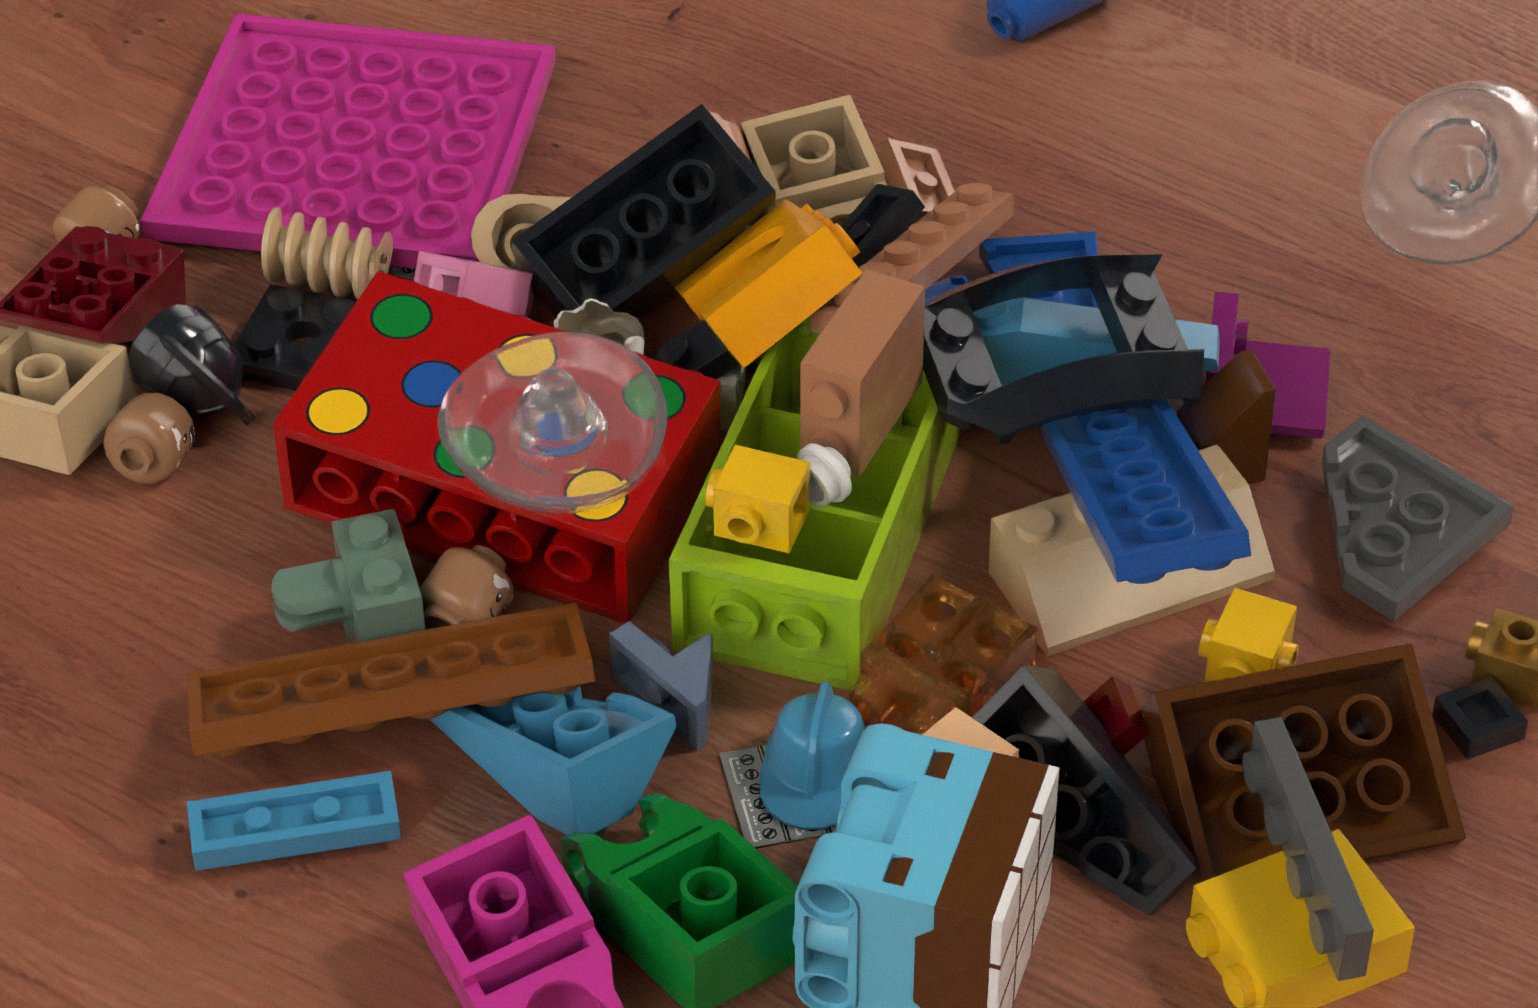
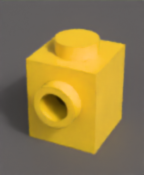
(760, 498)
(1249, 637)

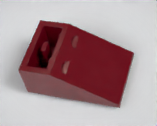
(98, 286)

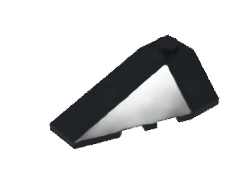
(1103, 810)

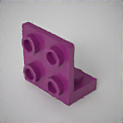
(1295, 371)

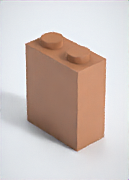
(863, 368)

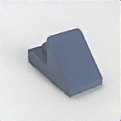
(673, 683)

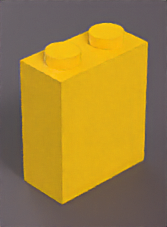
(1264, 941)

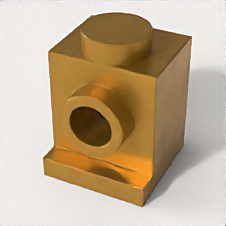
(1508, 654)

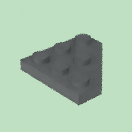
(1401, 517)

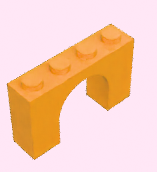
(771, 278)

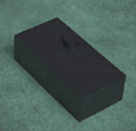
(646, 221)

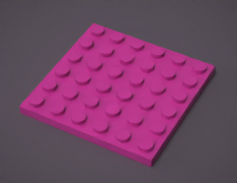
(350, 130)

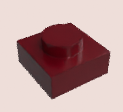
(1118, 713)

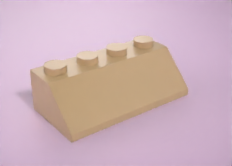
(1065, 588)

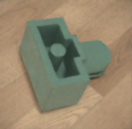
(364, 586)

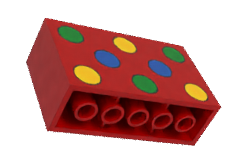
(369, 442)

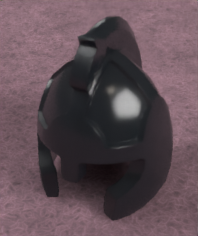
(190, 361)

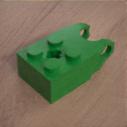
(687, 902)

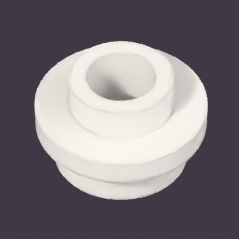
(828, 474)

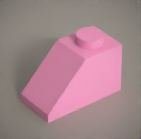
(481, 282)

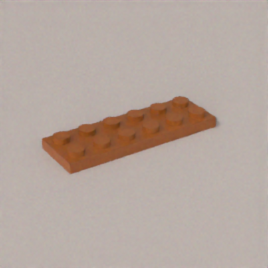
(387, 680)

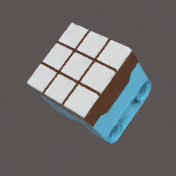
(927, 879)

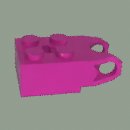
(511, 924)

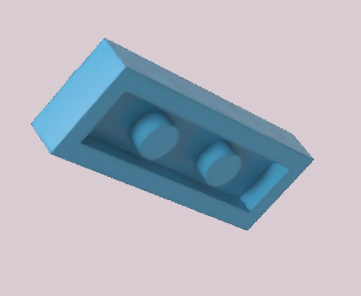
(293, 820)

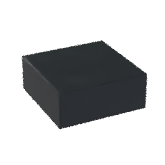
(1480, 717)

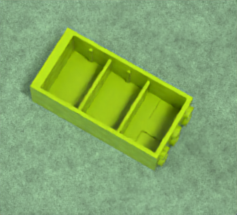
(835, 590)

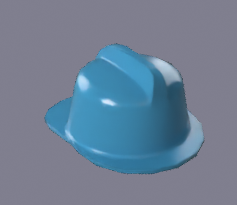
(809, 759)

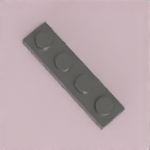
(1313, 859)

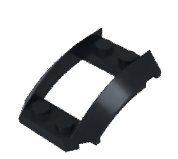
(1147, 366)

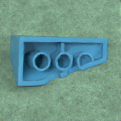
(1042, 334)
(566, 755)

